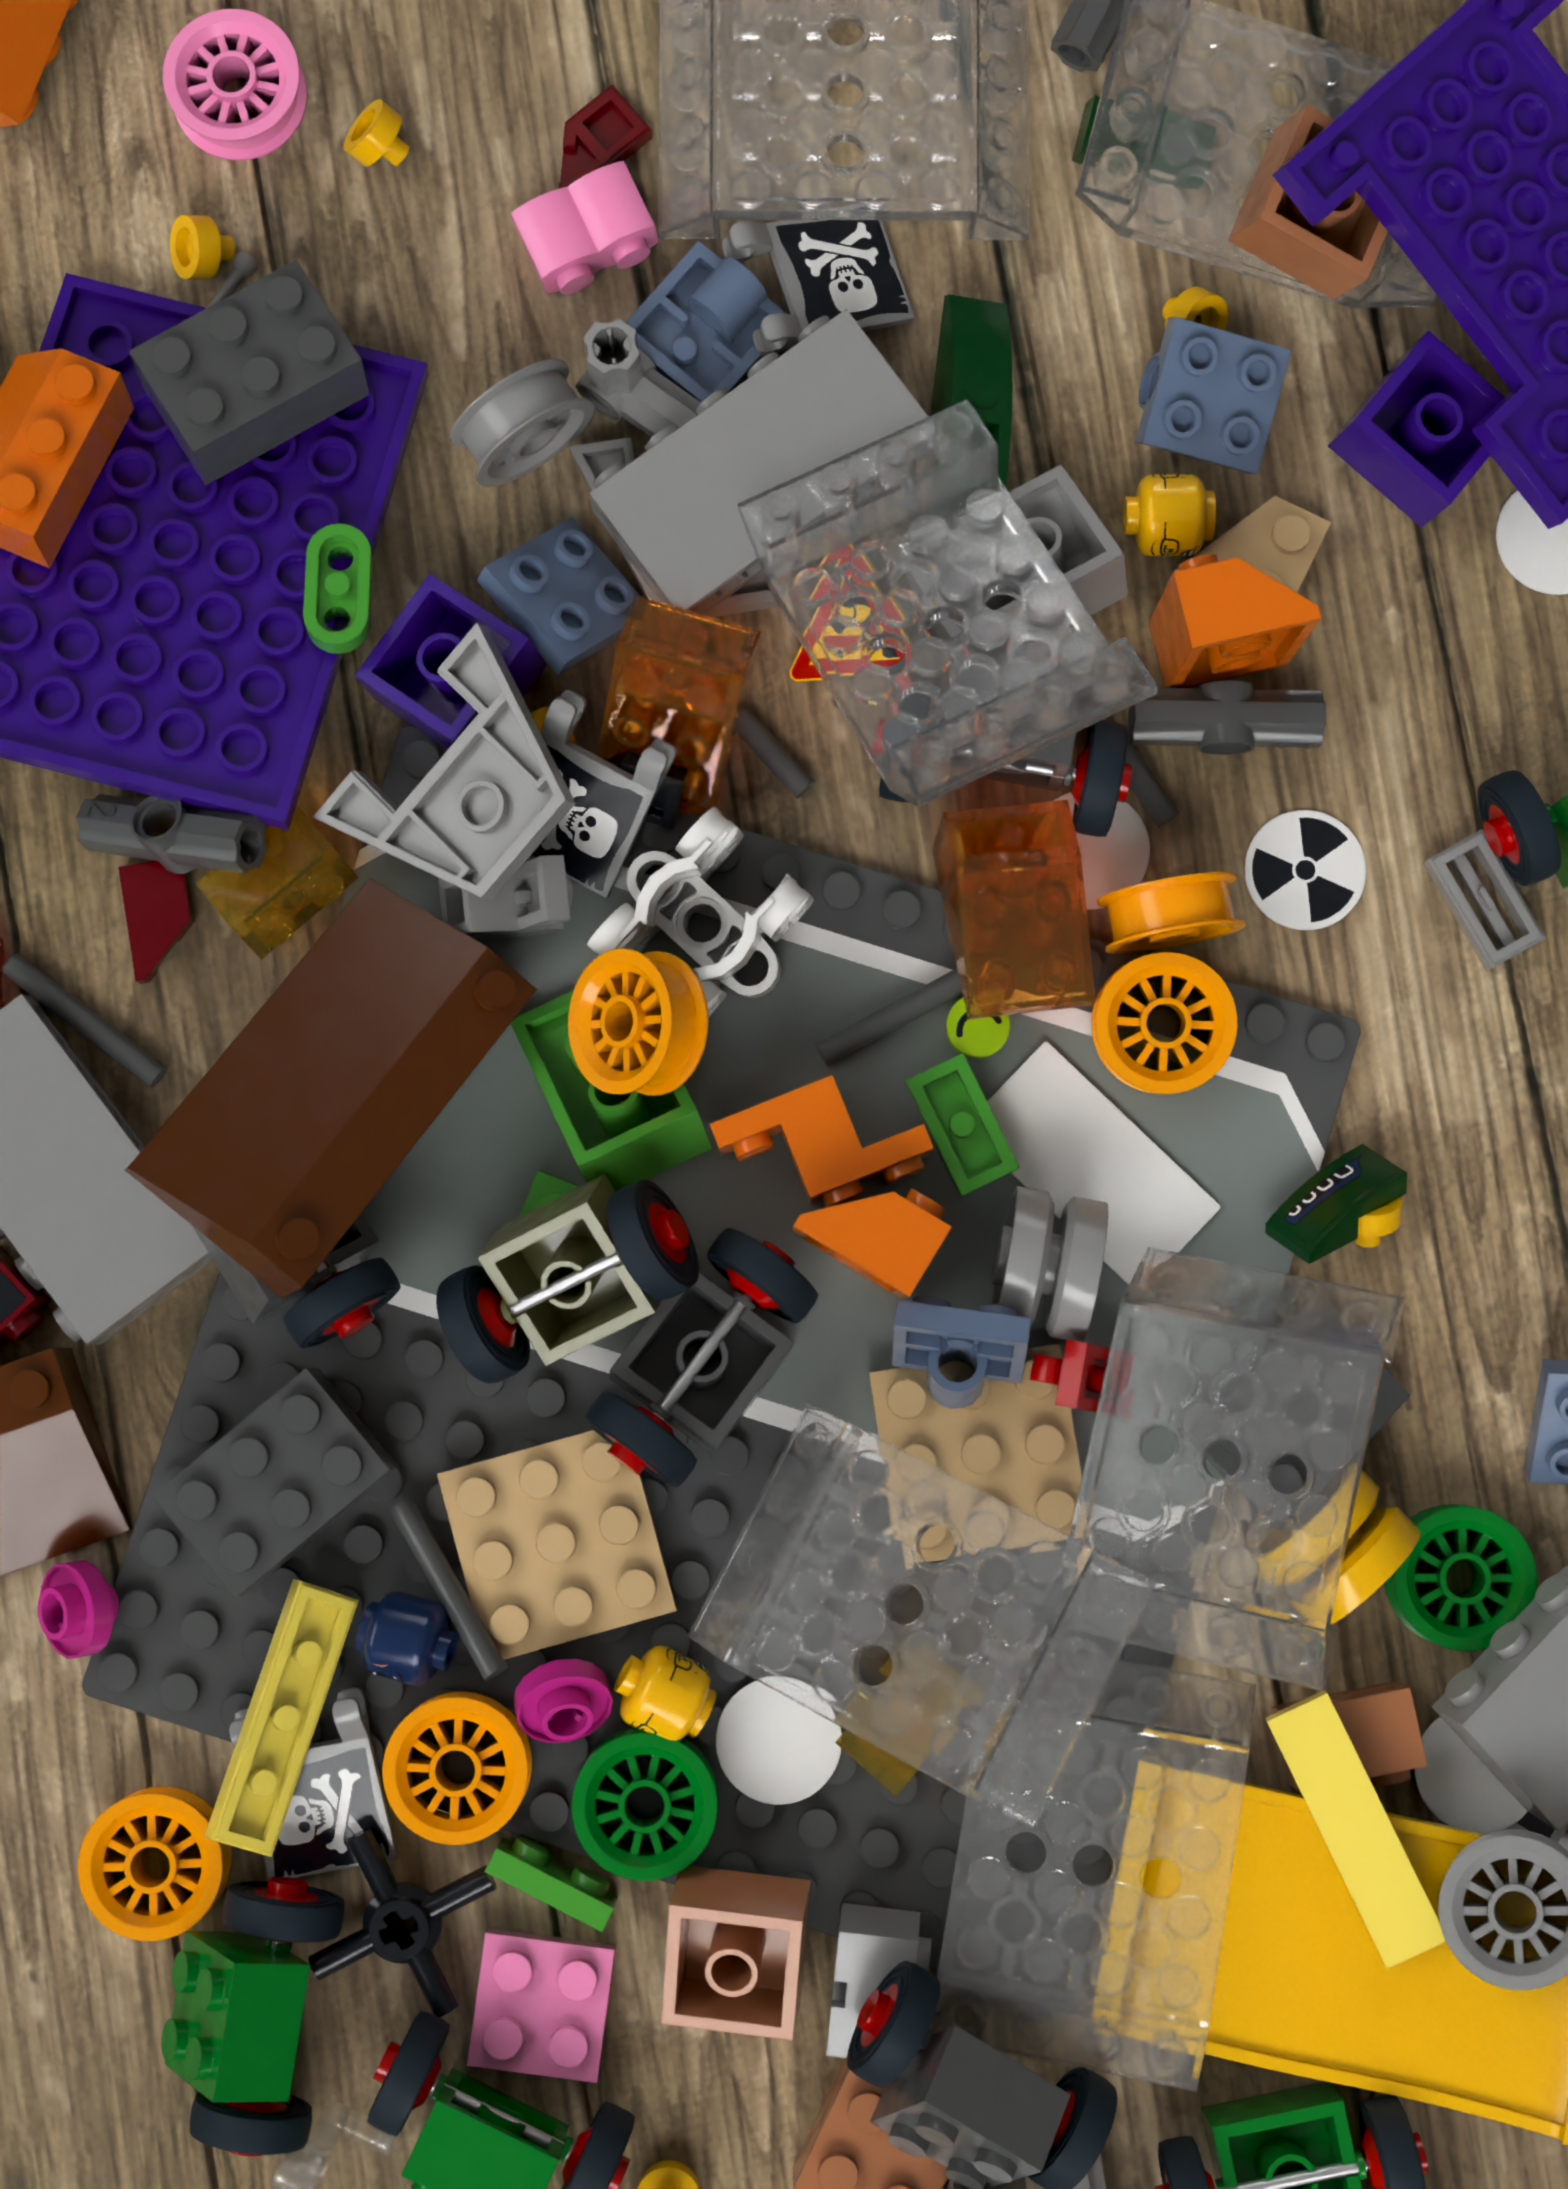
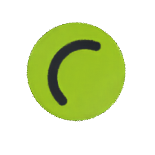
(975, 1037)

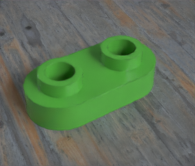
(336, 592)

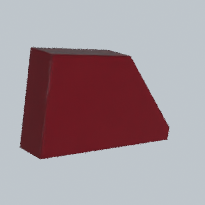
(601, 135)
(156, 914)

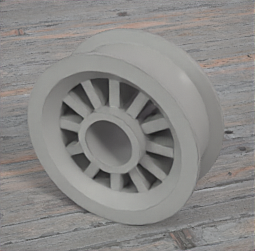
(522, 422)
(1464, 1941)

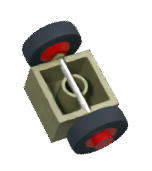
(566, 1277)

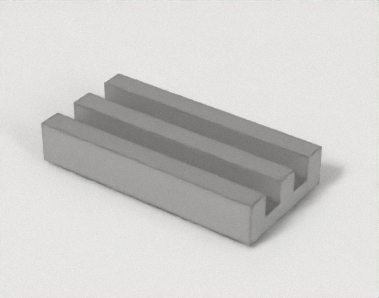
(1464, 913)

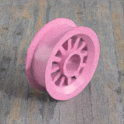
(270, 64)

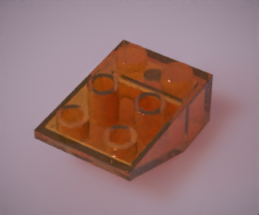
(681, 683)
(1015, 908)

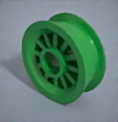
(1509, 1547)
(688, 1843)

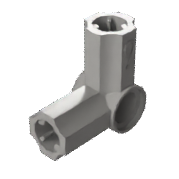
(626, 383)

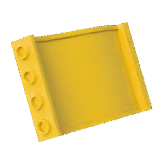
(1315, 2001)

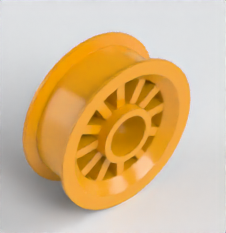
(1171, 912)
(1214, 996)
(637, 1022)
(405, 1795)
(96, 1865)

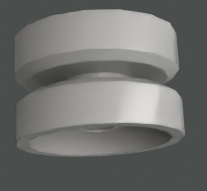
(1059, 1265)

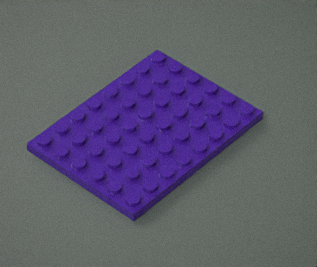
(173, 615)

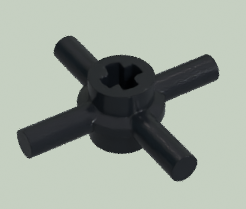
(396, 1944)

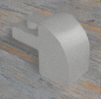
(528, 905)

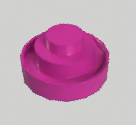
(77, 1609)
(562, 1701)

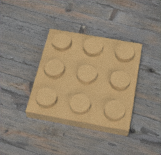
(1004, 1443)
(556, 1543)

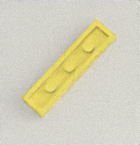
(281, 1718)
(1356, 1829)

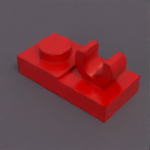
(1077, 1374)

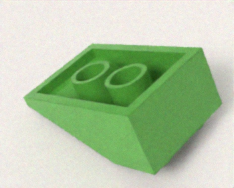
(607, 1133)

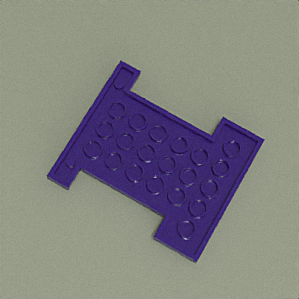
(1471, 181)

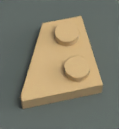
(1275, 540)

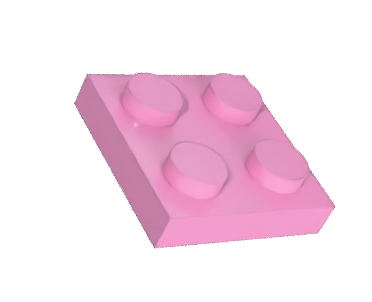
(541, 2005)

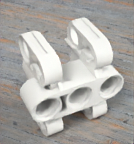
(704, 850)

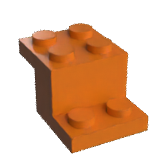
(822, 1142)

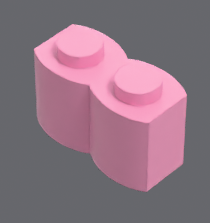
(585, 229)

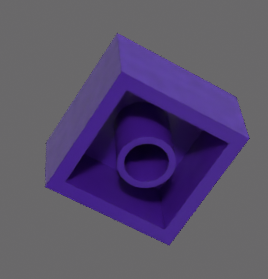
(1416, 430)
(406, 660)

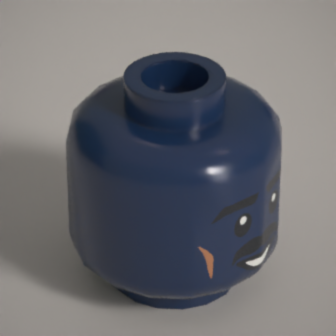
(406, 1638)

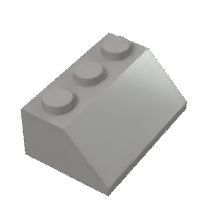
(1073, 539)

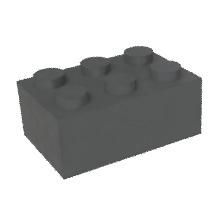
(250, 372)
(275, 1481)

